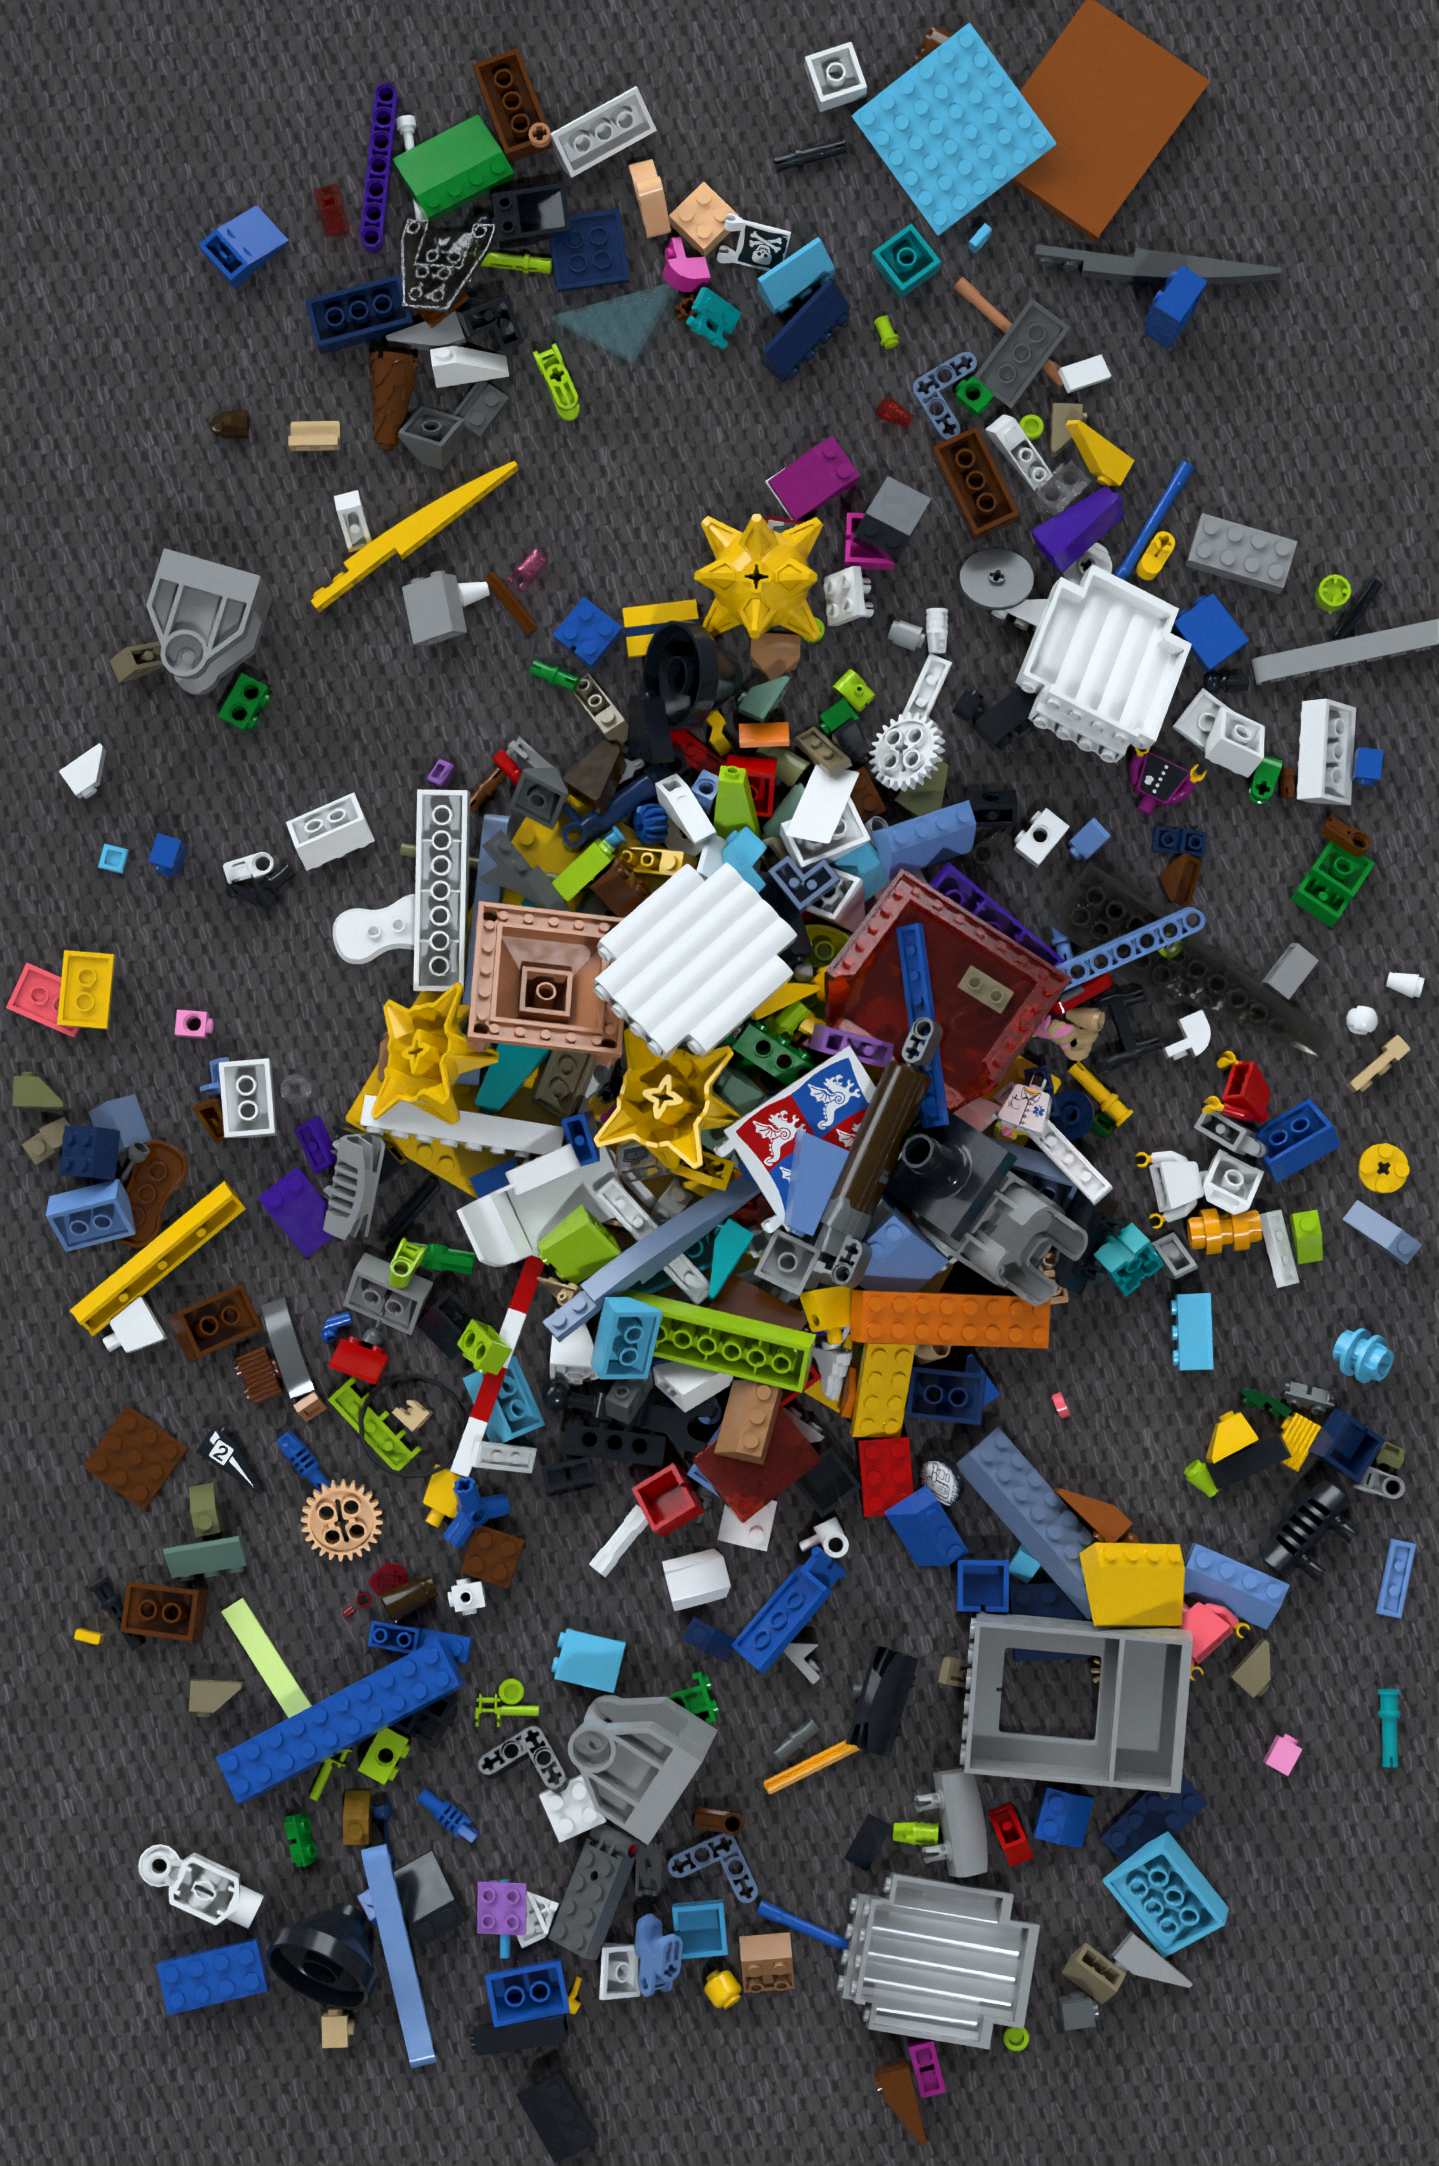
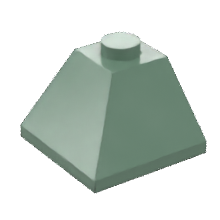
(763, 699)

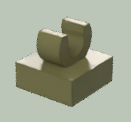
(1390, 1455)

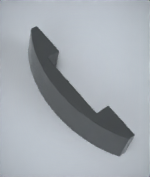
(287, 1348)

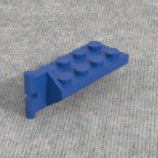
(788, 1610)

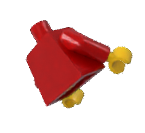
(1245, 1091)

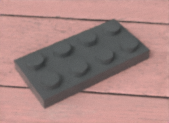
(1022, 353)

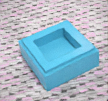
(980, 238)
(113, 858)

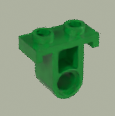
(697, 1697)

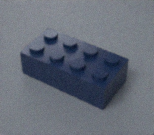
(358, 314)

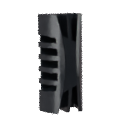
(1304, 1528)
(882, 1701)

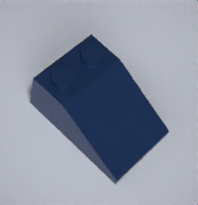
(946, 1395)

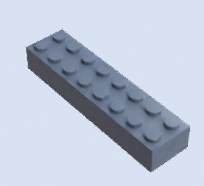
(1030, 1511)

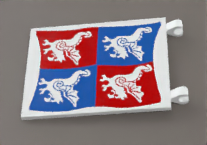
(821, 1103)

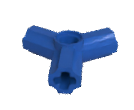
(473, 1510)

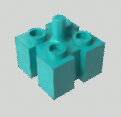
(1128, 1259)

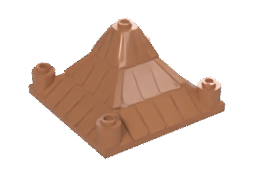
(537, 982)

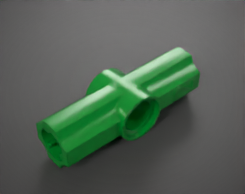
(443, 1258)

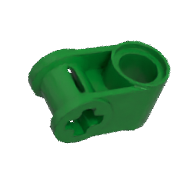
(1266, 776)

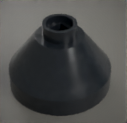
(689, 673)
(326, 1958)

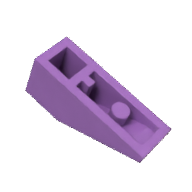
(866, 1049)

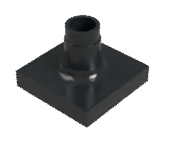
(949, 1174)

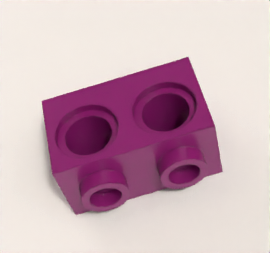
(926, 2067)

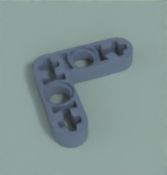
(934, 395)
(725, 1858)

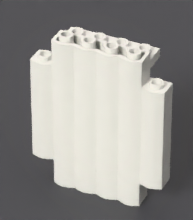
(1103, 664)
(694, 961)

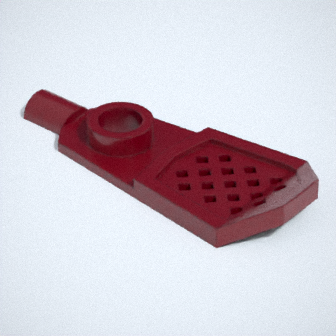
(378, 1589)

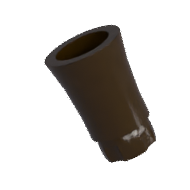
(408, 1597)

